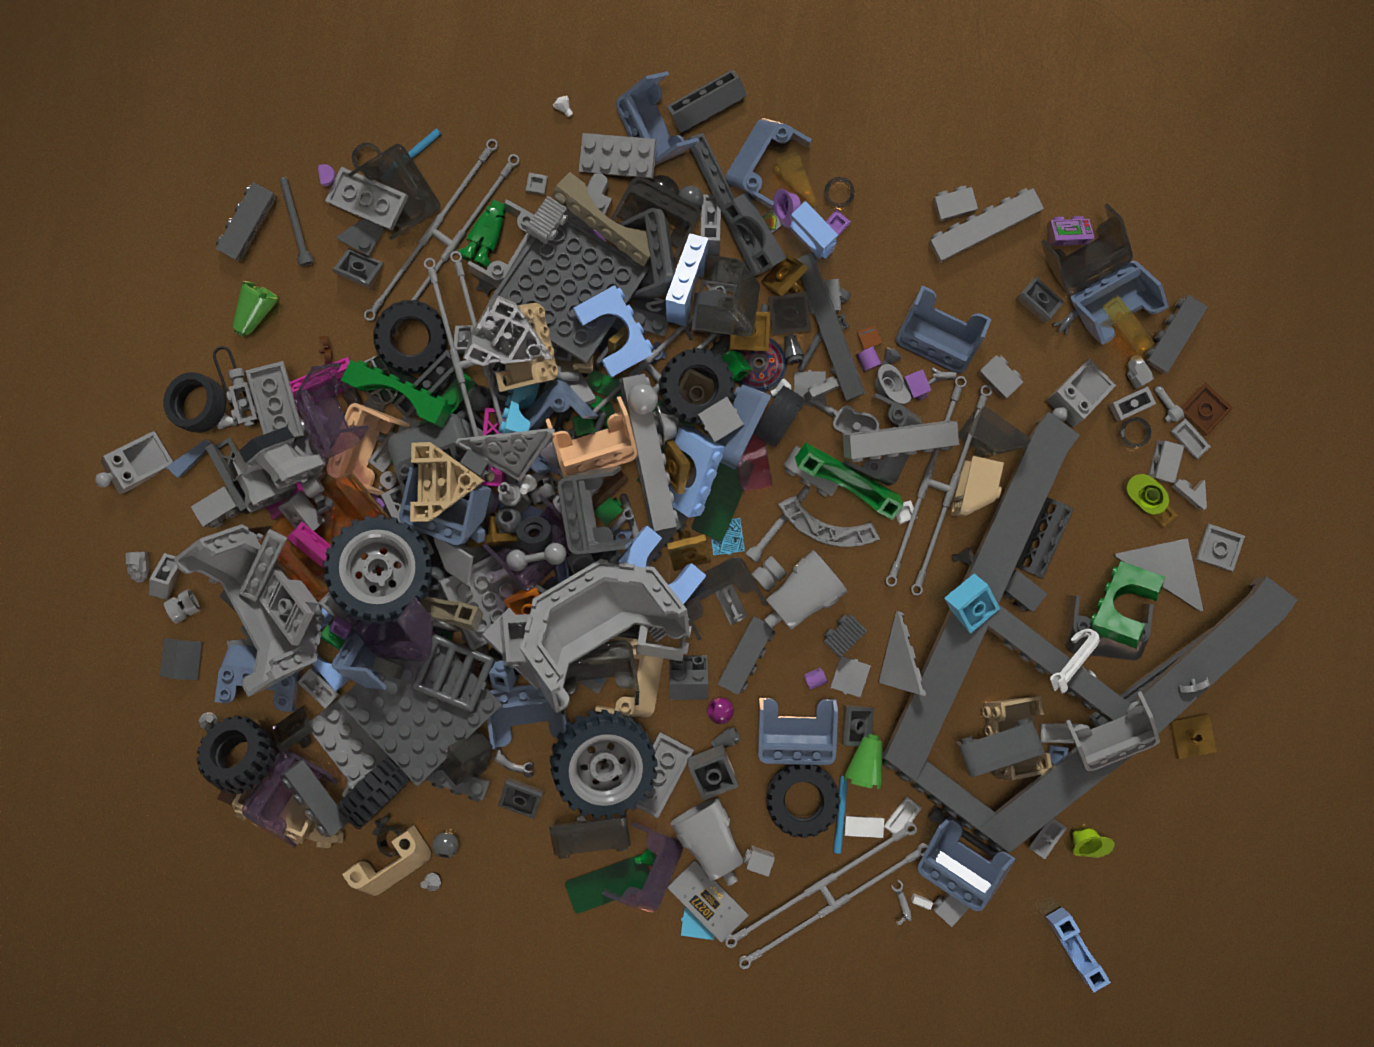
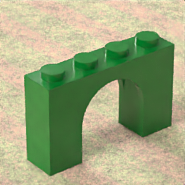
(1126, 580)

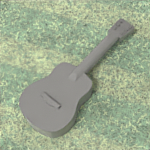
(846, 419)

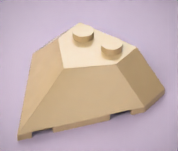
(440, 481)

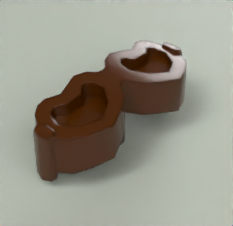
(327, 349)

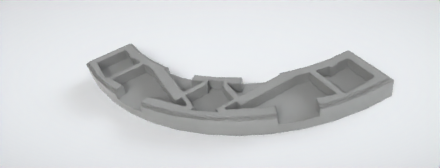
(824, 532)

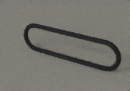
(219, 372)

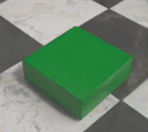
(583, 426)

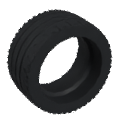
(178, 391)
(779, 416)

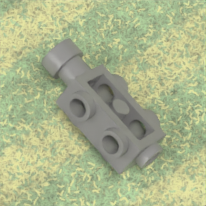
(240, 404)

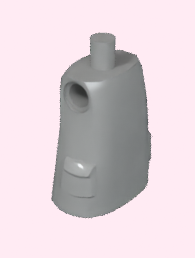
(804, 592)
(708, 837)

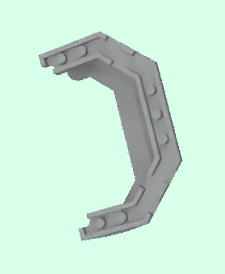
(228, 559)
(591, 611)

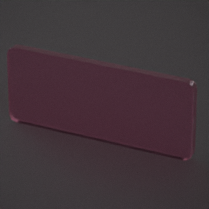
(754, 465)

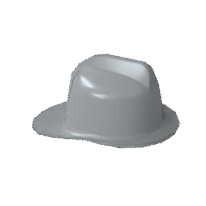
(891, 384)
(667, 425)

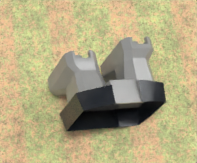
(271, 455)

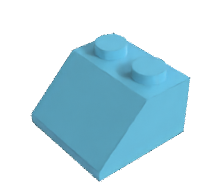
(972, 602)

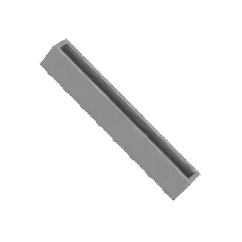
(650, 461)

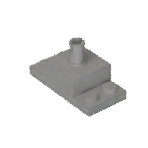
(289, 605)

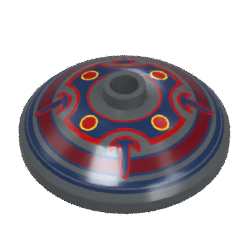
(770, 372)

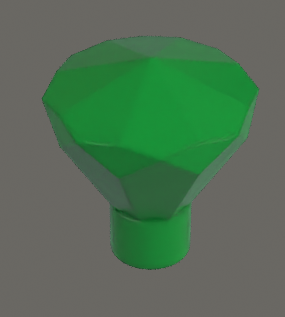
(646, 858)

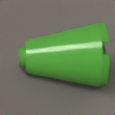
(252, 307)
(867, 763)

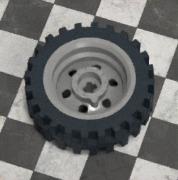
(369, 537)
(608, 795)

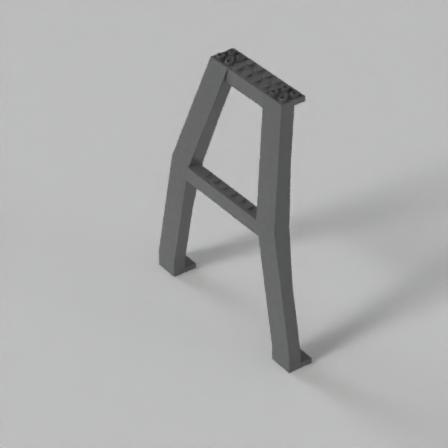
(956, 648)

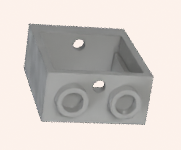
(511, 621)
(661, 651)

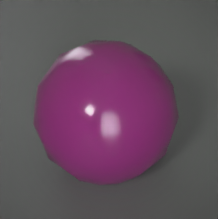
(720, 711)

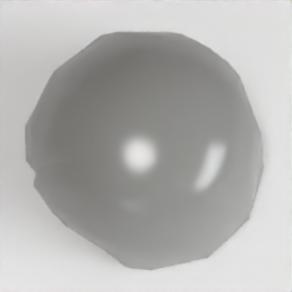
(643, 398)

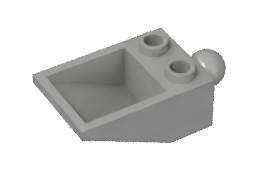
(1080, 393)
(137, 460)

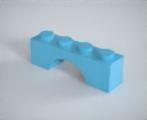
(519, 399)

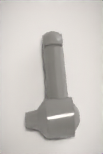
(1175, 413)

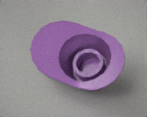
(784, 205)

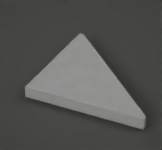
(509, 452)
(1174, 563)
(899, 664)

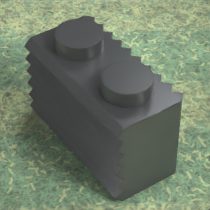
(844, 635)

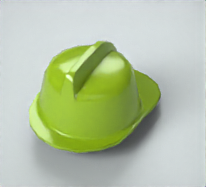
(1148, 493)
(1090, 844)

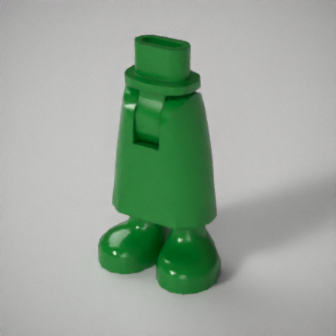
(484, 234)

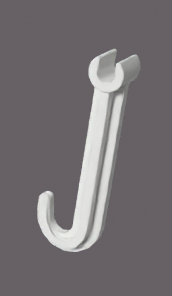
(1061, 679)

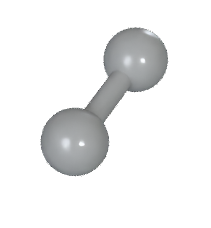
(518, 560)

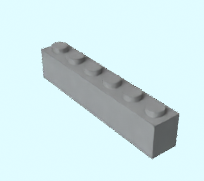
(985, 225)
(900, 439)

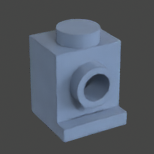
(500, 672)

